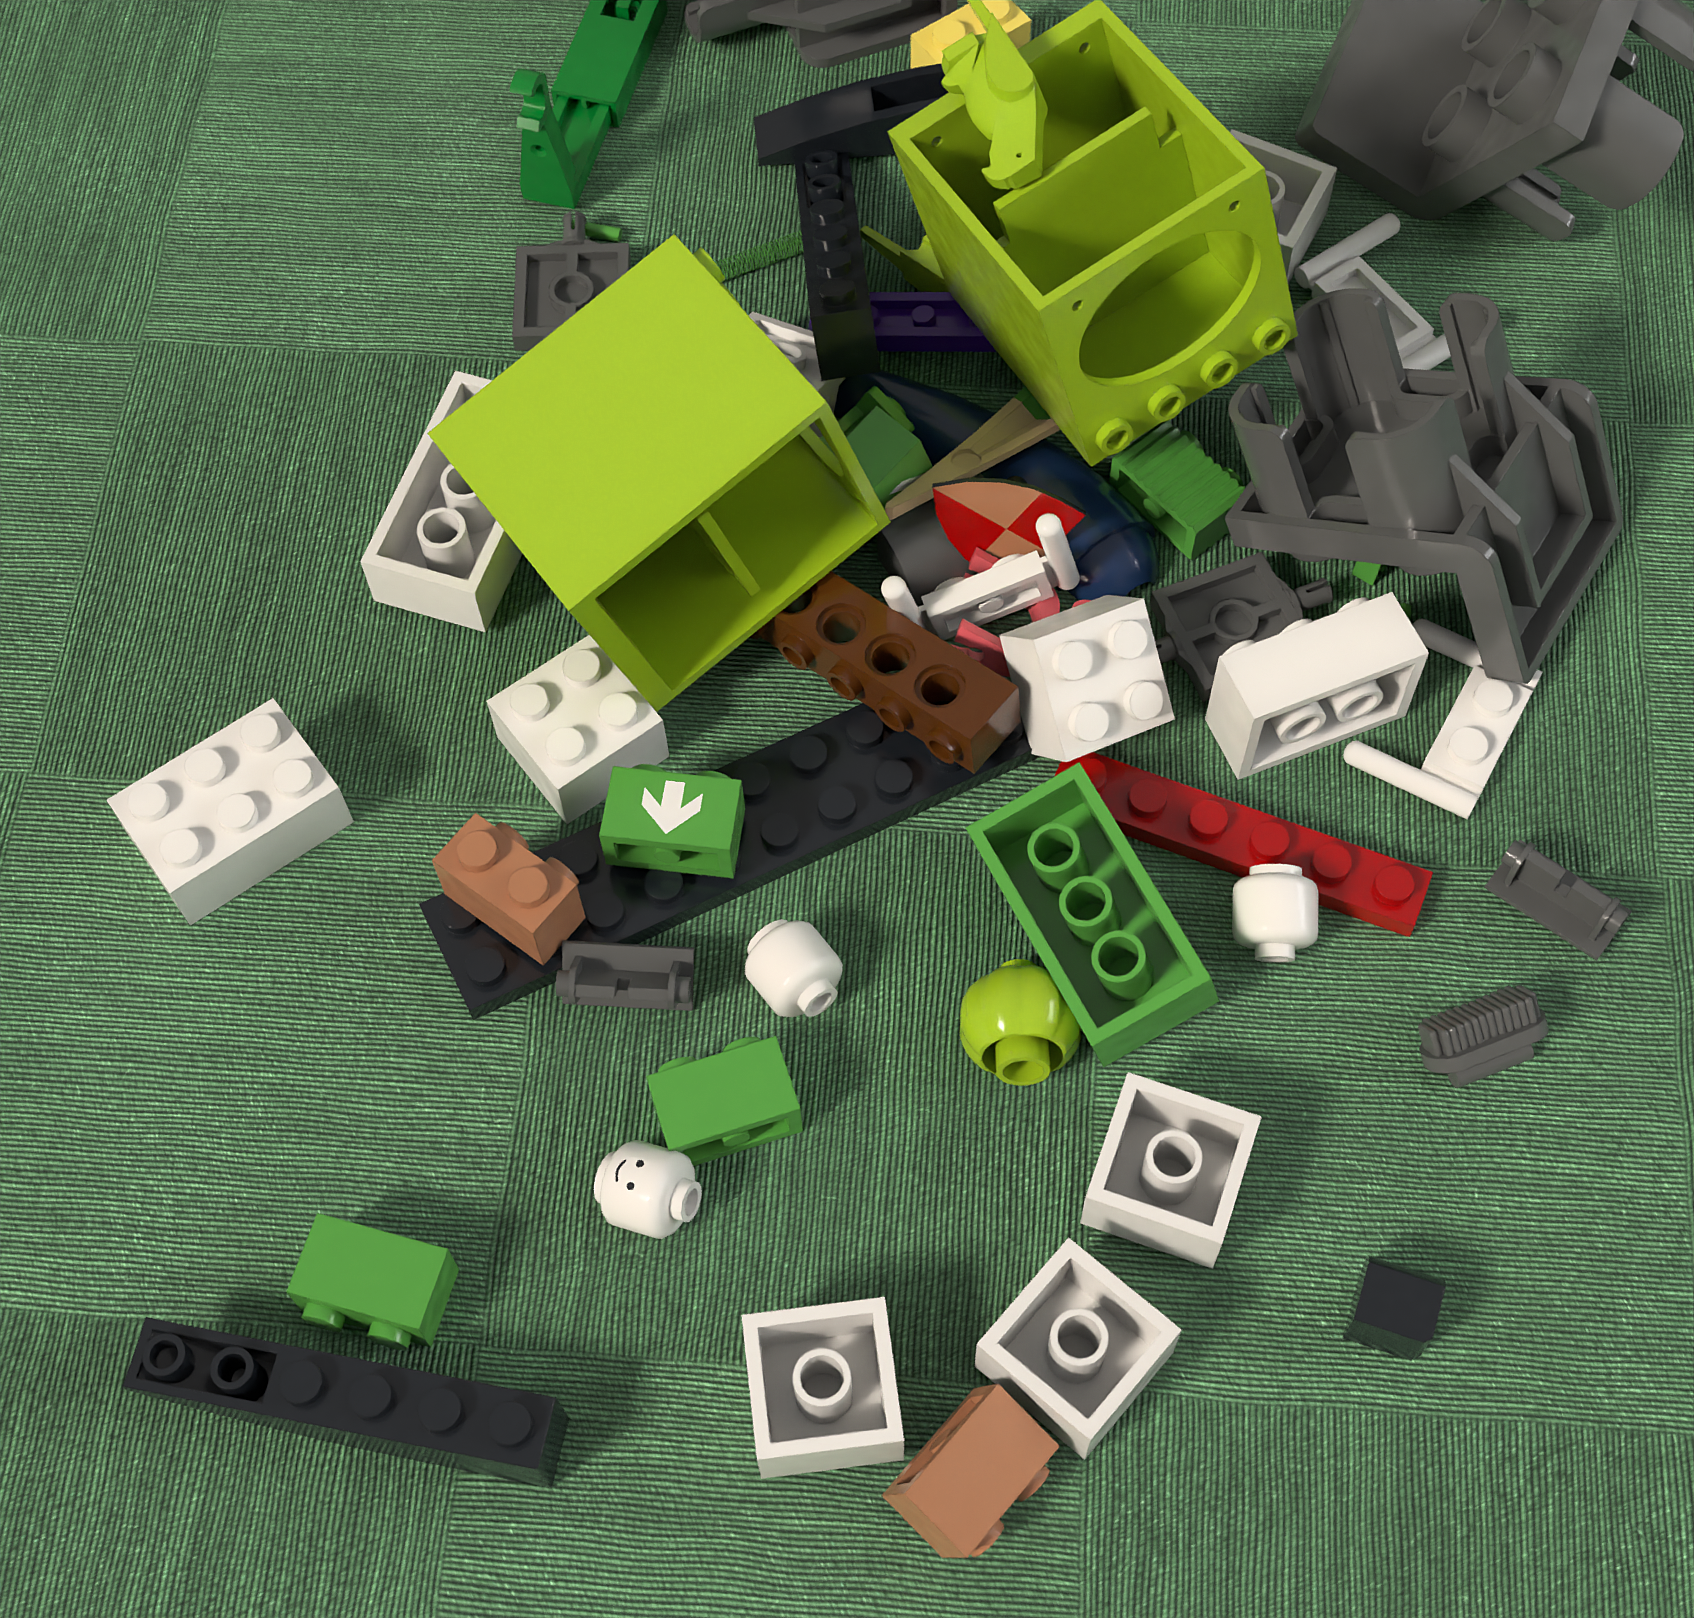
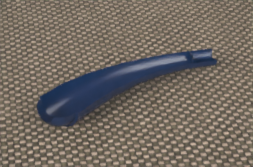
(1109, 545)

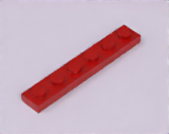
(1240, 837)

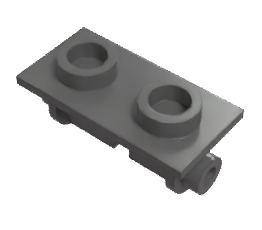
(1557, 899)
(626, 975)

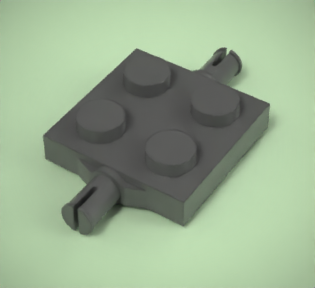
(561, 279)
(1224, 608)

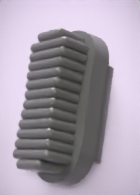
(1483, 1035)

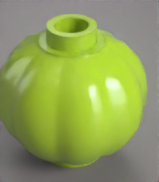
(1018, 1024)

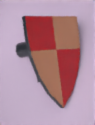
(998, 514)

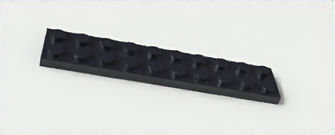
(800, 806)

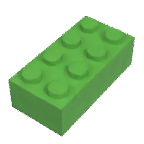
(1093, 914)

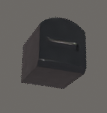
(1394, 1308)

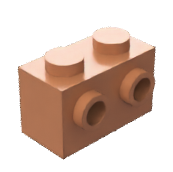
(510, 887)
(972, 1473)

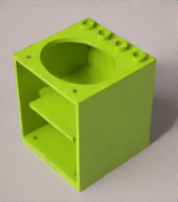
(1135, 257)
(665, 471)

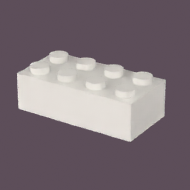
(437, 540)

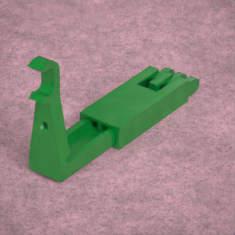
(586, 96)

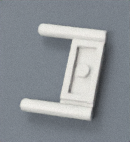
(1344, 269)
(999, 591)
(1468, 739)

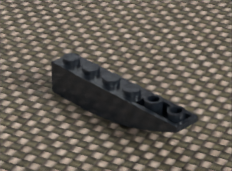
(847, 117)
(835, 267)
(353, 1401)

